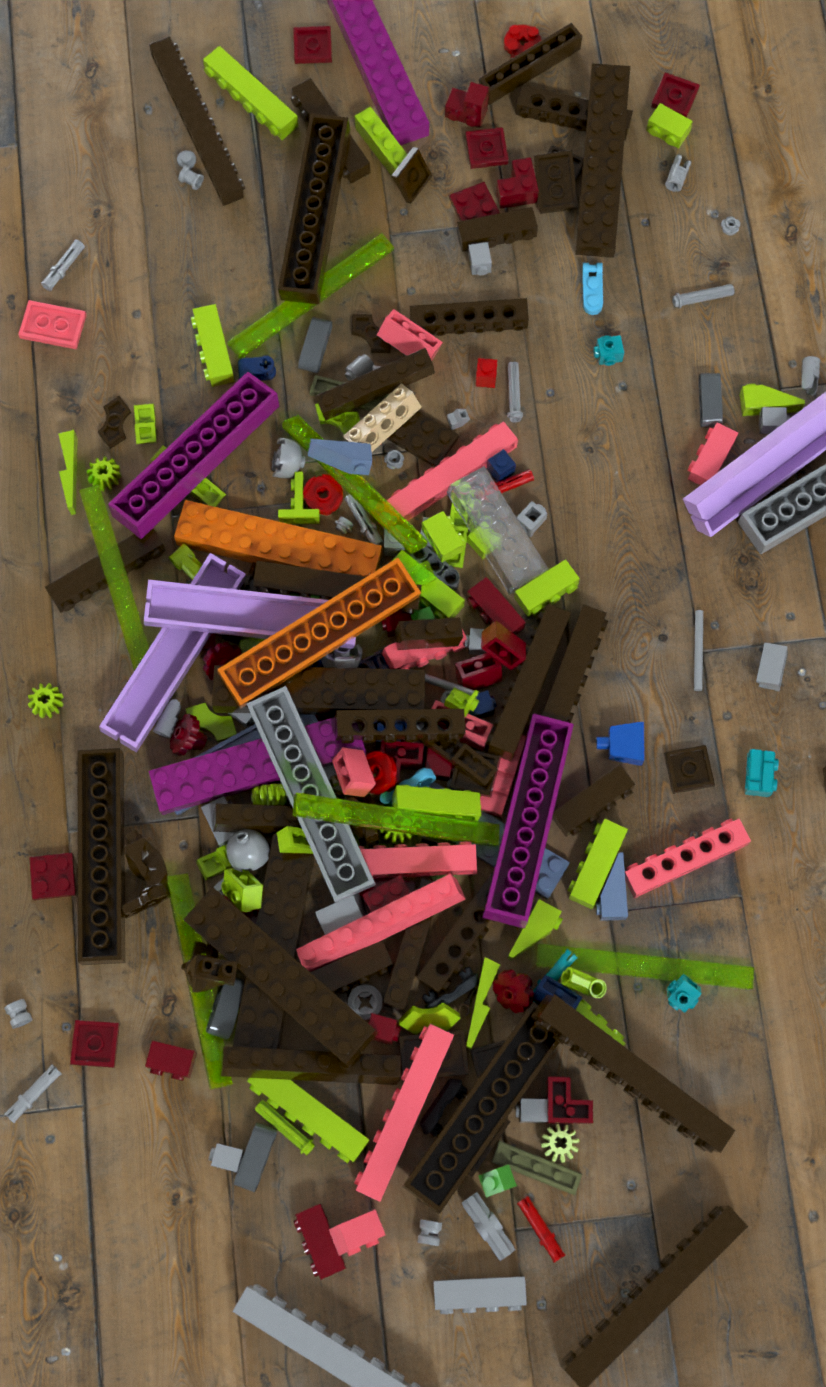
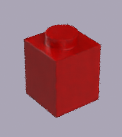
(486, 373)

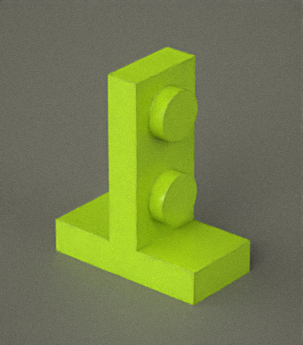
(297, 513)

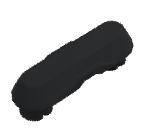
(469, 981)
(451, 1089)

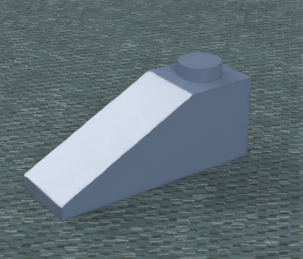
(345, 456)
(613, 899)

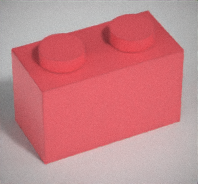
(353, 772)
(357, 1232)

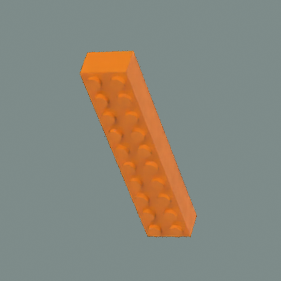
(271, 541)
(319, 632)

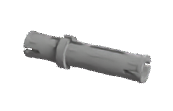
(57, 271)
(375, 538)
(33, 1093)

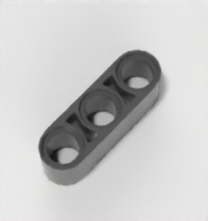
(315, 345)
(710, 399)
(445, 569)
(225, 1009)
(255, 1157)

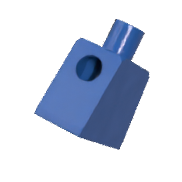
(624, 743)

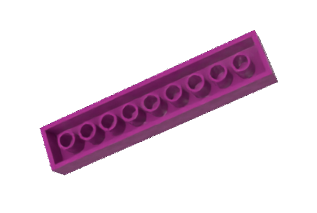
(381, 69)
(193, 455)
(234, 770)
(528, 821)

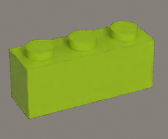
(547, 588)

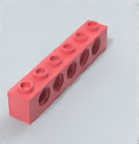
(732, 829)

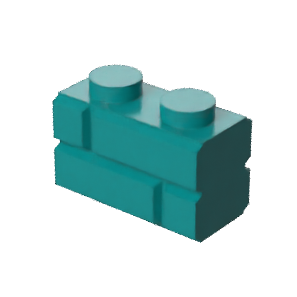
(760, 773)

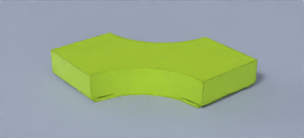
(343, 422)
(220, 726)
(440, 1016)

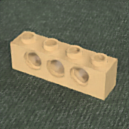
(384, 418)

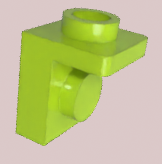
(460, 700)

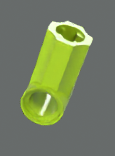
(185, 560)
(583, 983)

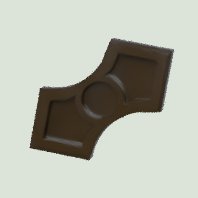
(365, 328)
(112, 430)

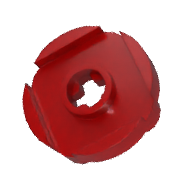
(517, 33)
(321, 484)
(387, 771)

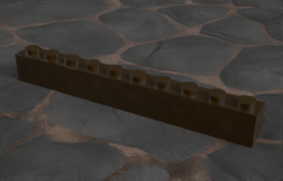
(197, 123)

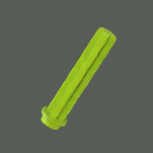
(285, 1127)

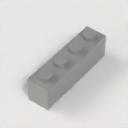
(480, 1293)

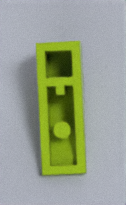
(755, 397)
(539, 925)

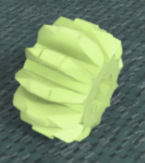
(560, 1151)

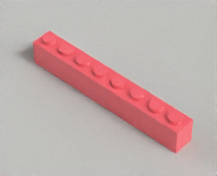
(435, 482)
(381, 923)
(404, 1113)

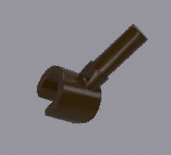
(467, 1002)

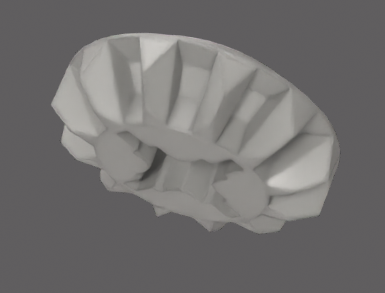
(365, 991)

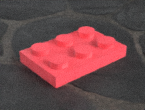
(52, 324)

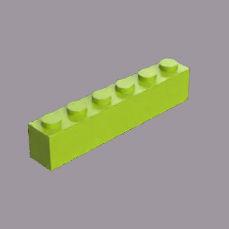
(250, 93)
(314, 1116)

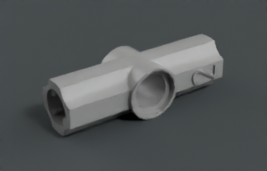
(488, 1226)

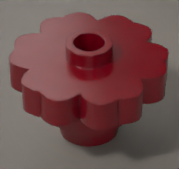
(219, 655)
(187, 736)
(513, 990)

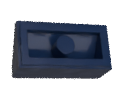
(550, 987)

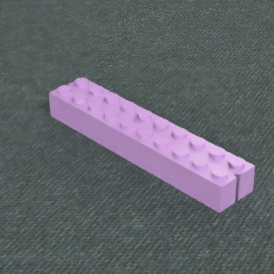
(759, 469)
(224, 610)
(163, 667)

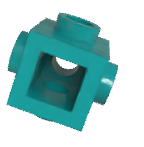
(609, 350)
(683, 993)

